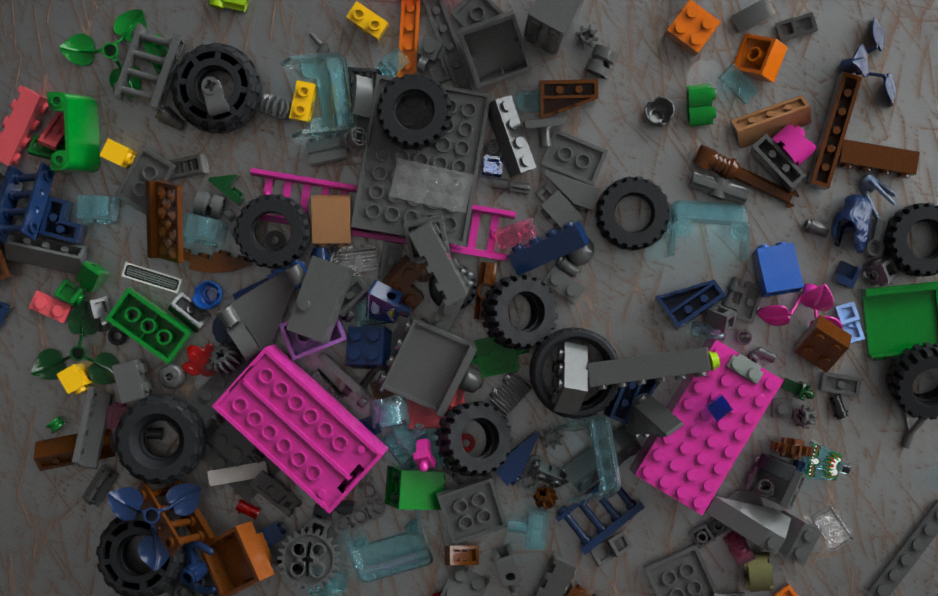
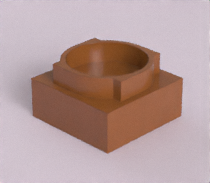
(238, 559)

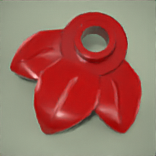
(198, 359)

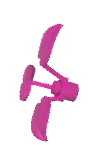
(812, 296)

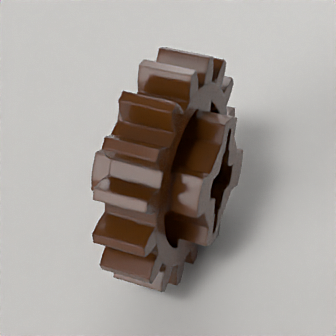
(791, 448)

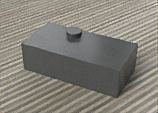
(320, 299)

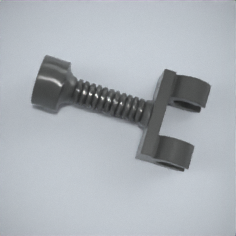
(363, 400)

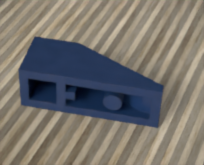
(517, 460)

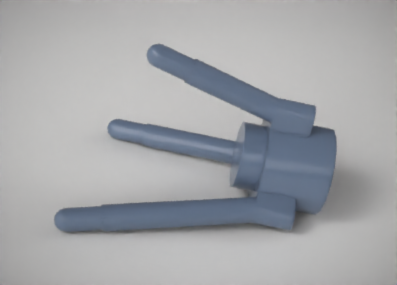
(871, 183)

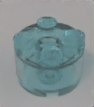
(389, 413)

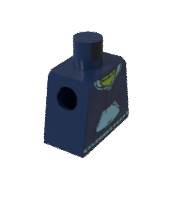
(385, 303)

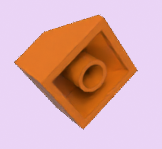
(760, 57)

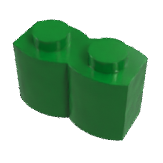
(699, 104)

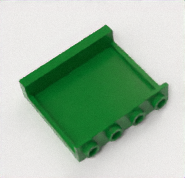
(899, 318)

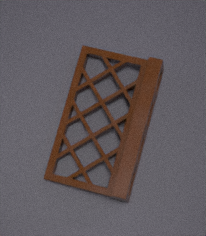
(157, 218)

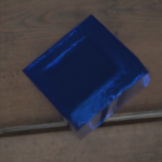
(718, 407)

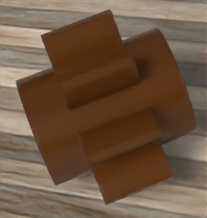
(545, 497)

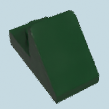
(225, 183)

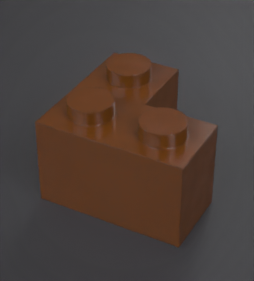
(402, 279)

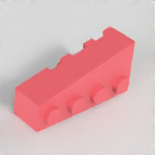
(21, 124)

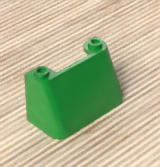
(81, 134)

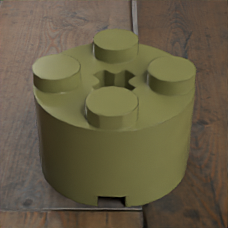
(759, 573)

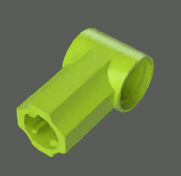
(237, 5)

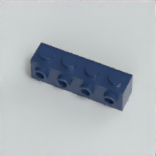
(548, 248)

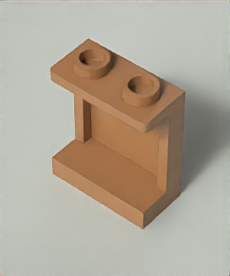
(331, 220)

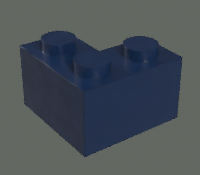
(57, 223)

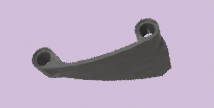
(258, 313)

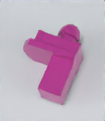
(423, 455)

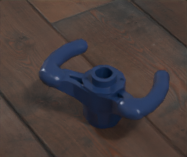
(195, 568)

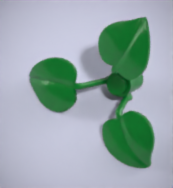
(80, 46)

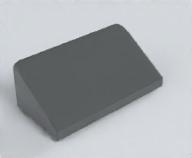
(188, 313)

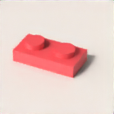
(54, 133)
(50, 306)

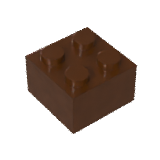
(823, 343)

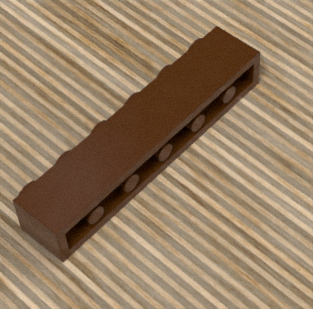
(834, 130)

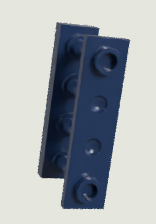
(38, 197)
(602, 530)

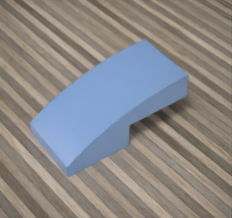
(849, 317)

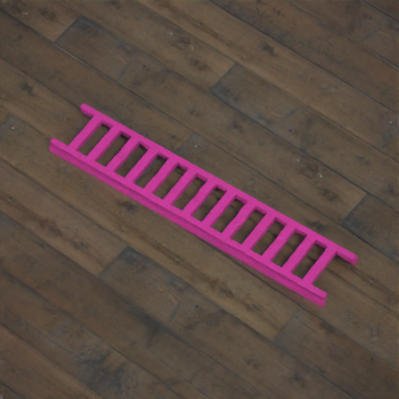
(346, 188)

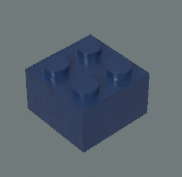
(368, 347)

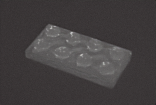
(431, 185)

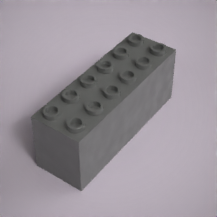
(551, 22)

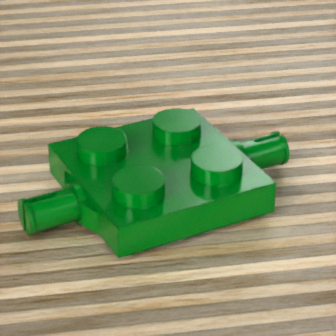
(495, 358)

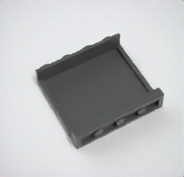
(427, 365)

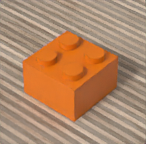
(692, 27)

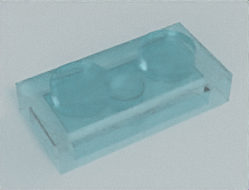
(739, 83)

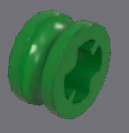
(56, 424)

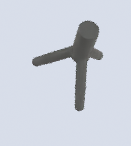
(910, 432)

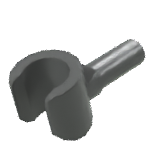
(323, 48)

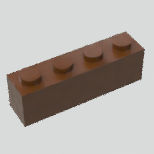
(879, 158)

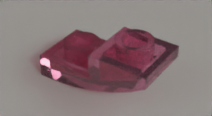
(516, 233)
(738, 548)

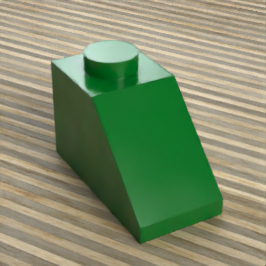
(91, 276)

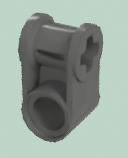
(215, 100)

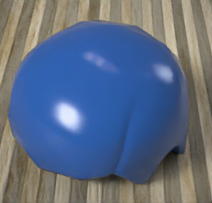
(207, 295)

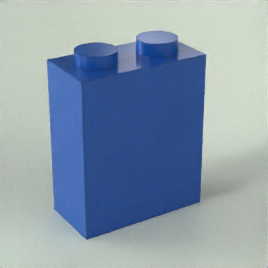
(777, 269)

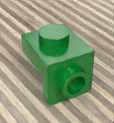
(70, 293)

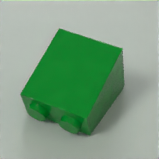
(413, 489)

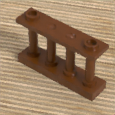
(195, 522)

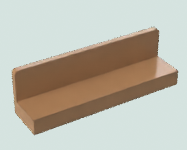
(771, 120)

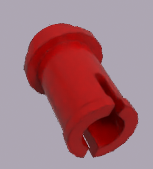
(247, 509)

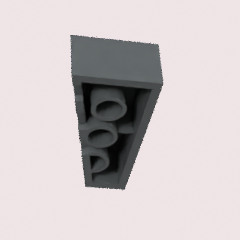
(439, 262)

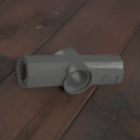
(719, 188)

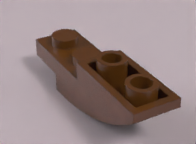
(219, 263)

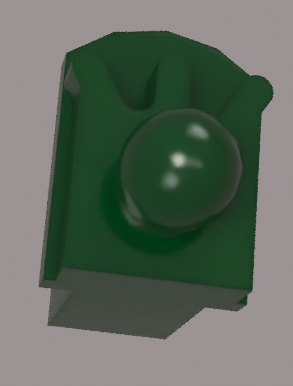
(799, 389)

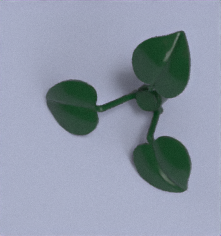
(50, 361)

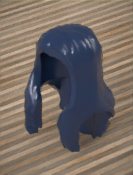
(856, 219)

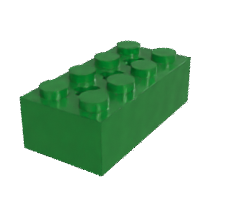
(138, 329)

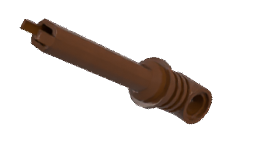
(730, 169)

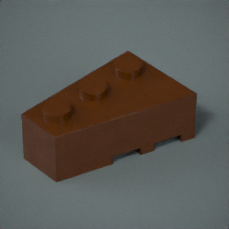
(565, 94)

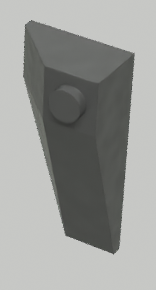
(650, 417)
(757, 523)

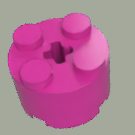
(794, 143)

